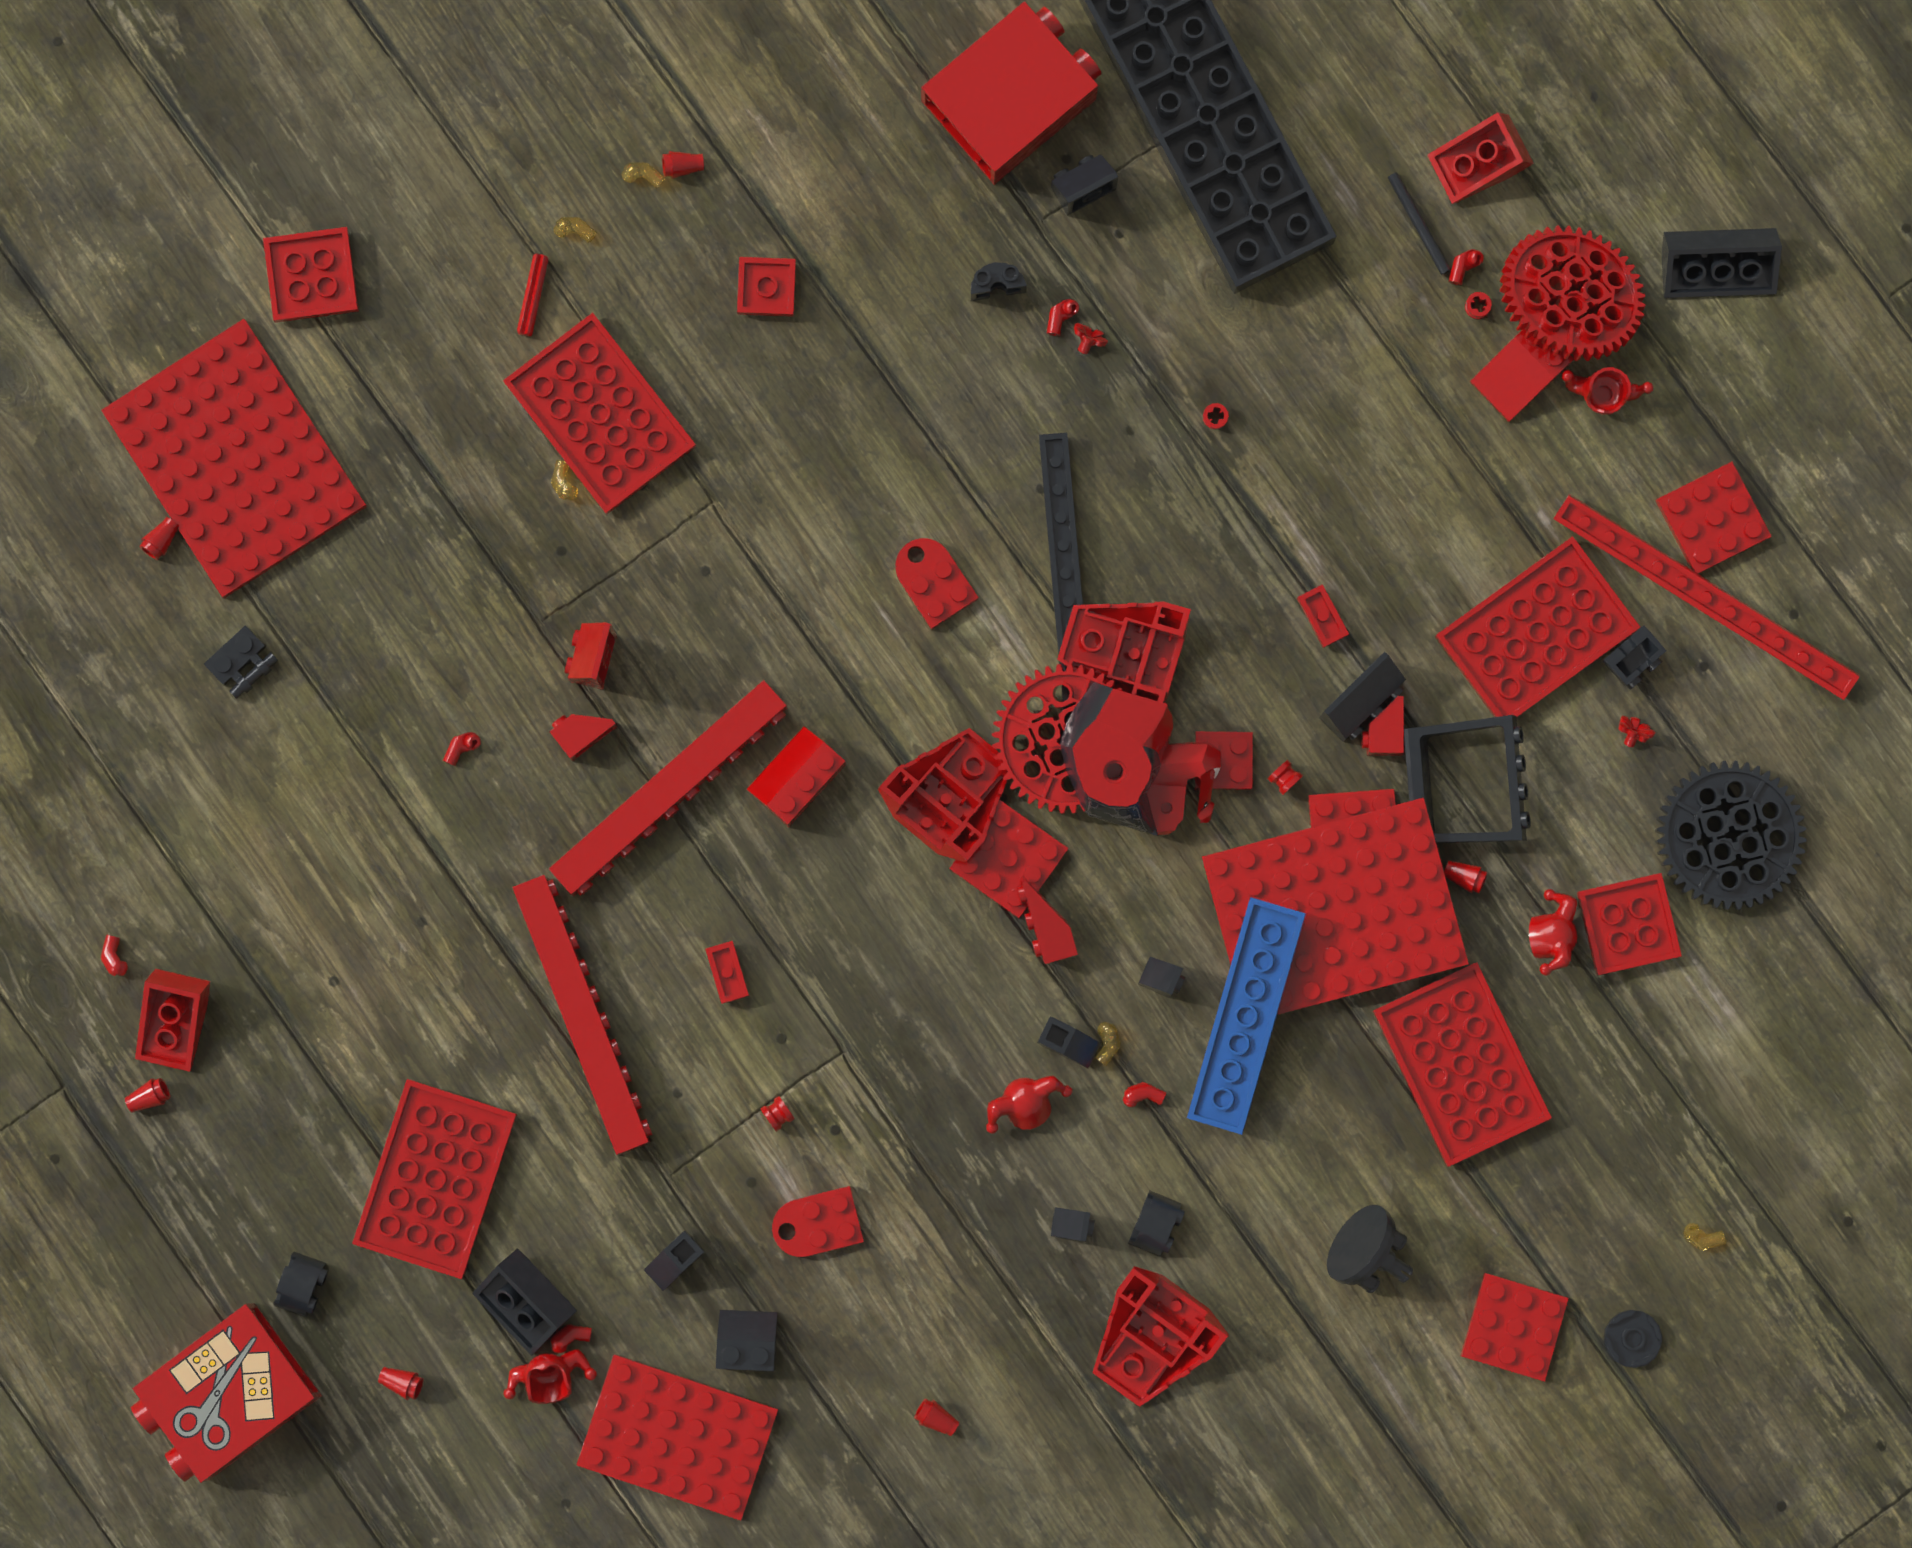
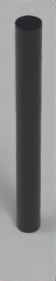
(1419, 223)

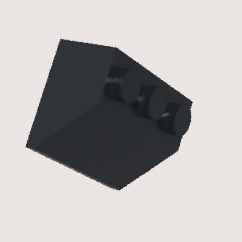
(1364, 698)
(524, 1301)

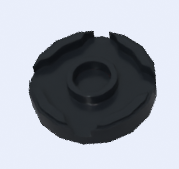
(1632, 1338)

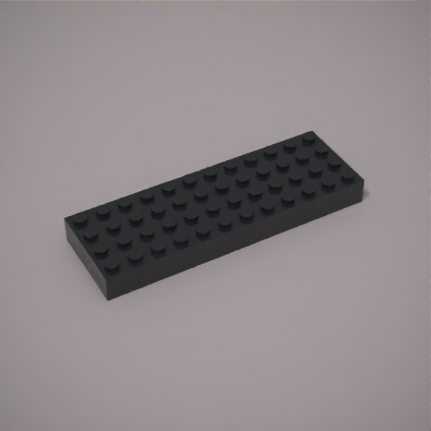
(1213, 134)

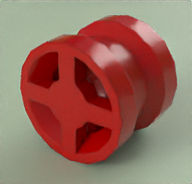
(1285, 777)
(777, 1113)

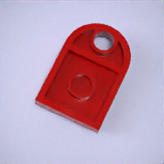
(934, 583)
(820, 1223)

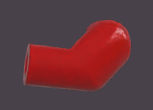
(1464, 262)
(1060, 313)
(461, 744)
(110, 958)
(1142, 1091)
(567, 1335)

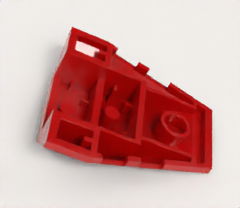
(1128, 643)
(948, 794)
(1154, 1336)

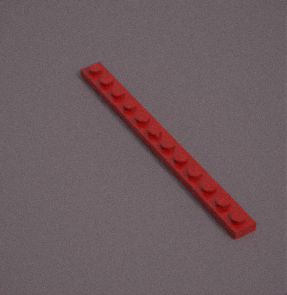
(1706, 597)

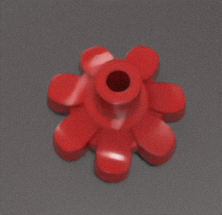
(1089, 338)
(1635, 730)

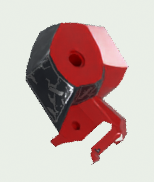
(1126, 766)

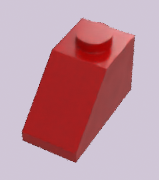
(1386, 731)
(580, 733)

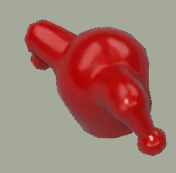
(1605, 389)
(1554, 933)
(1025, 1102)
(548, 1376)

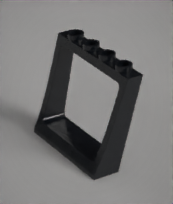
(1420, 783)

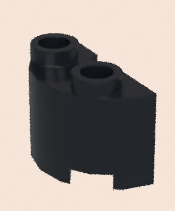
(997, 276)
(1635, 656)
(1156, 1223)
(299, 1284)

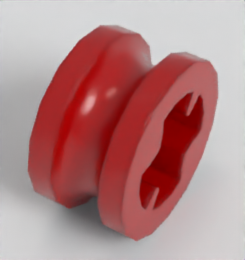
(1474, 313)
(1209, 409)

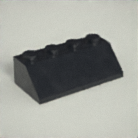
(1720, 262)

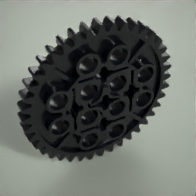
(1755, 791)

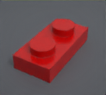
(1322, 616)
(727, 972)

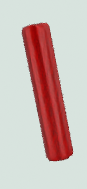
(532, 295)

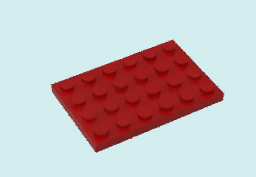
(599, 413)
(1537, 631)
(1462, 1064)
(434, 1179)
(677, 1437)

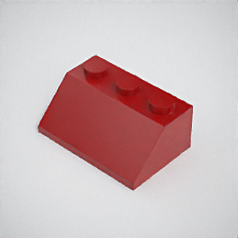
(796, 776)

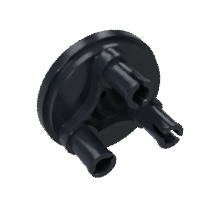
(1366, 1246)

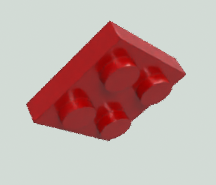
(766, 286)
(1235, 759)

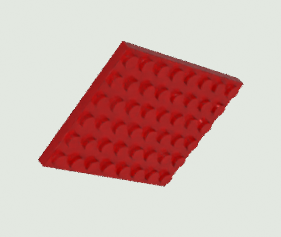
(234, 458)
(1368, 897)

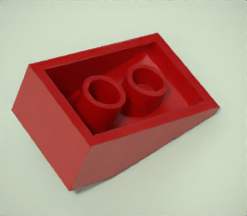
(1480, 158)
(1518, 375)
(592, 654)
(171, 1019)

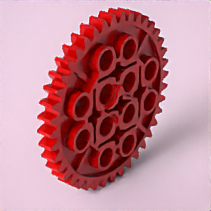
(1576, 258)
(1020, 720)

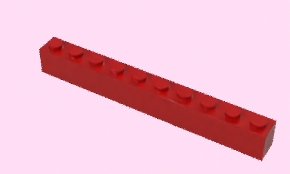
(668, 788)
(581, 1015)

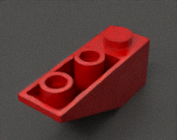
(1051, 929)

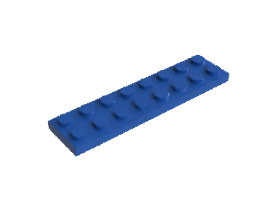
(1246, 1015)

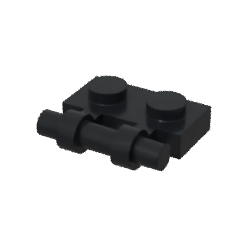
(235, 656)

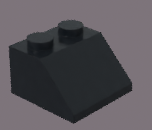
(1084, 184)
(746, 1340)

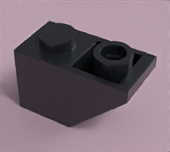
(1162, 977)
(1068, 1042)
(1072, 1224)
(674, 1260)

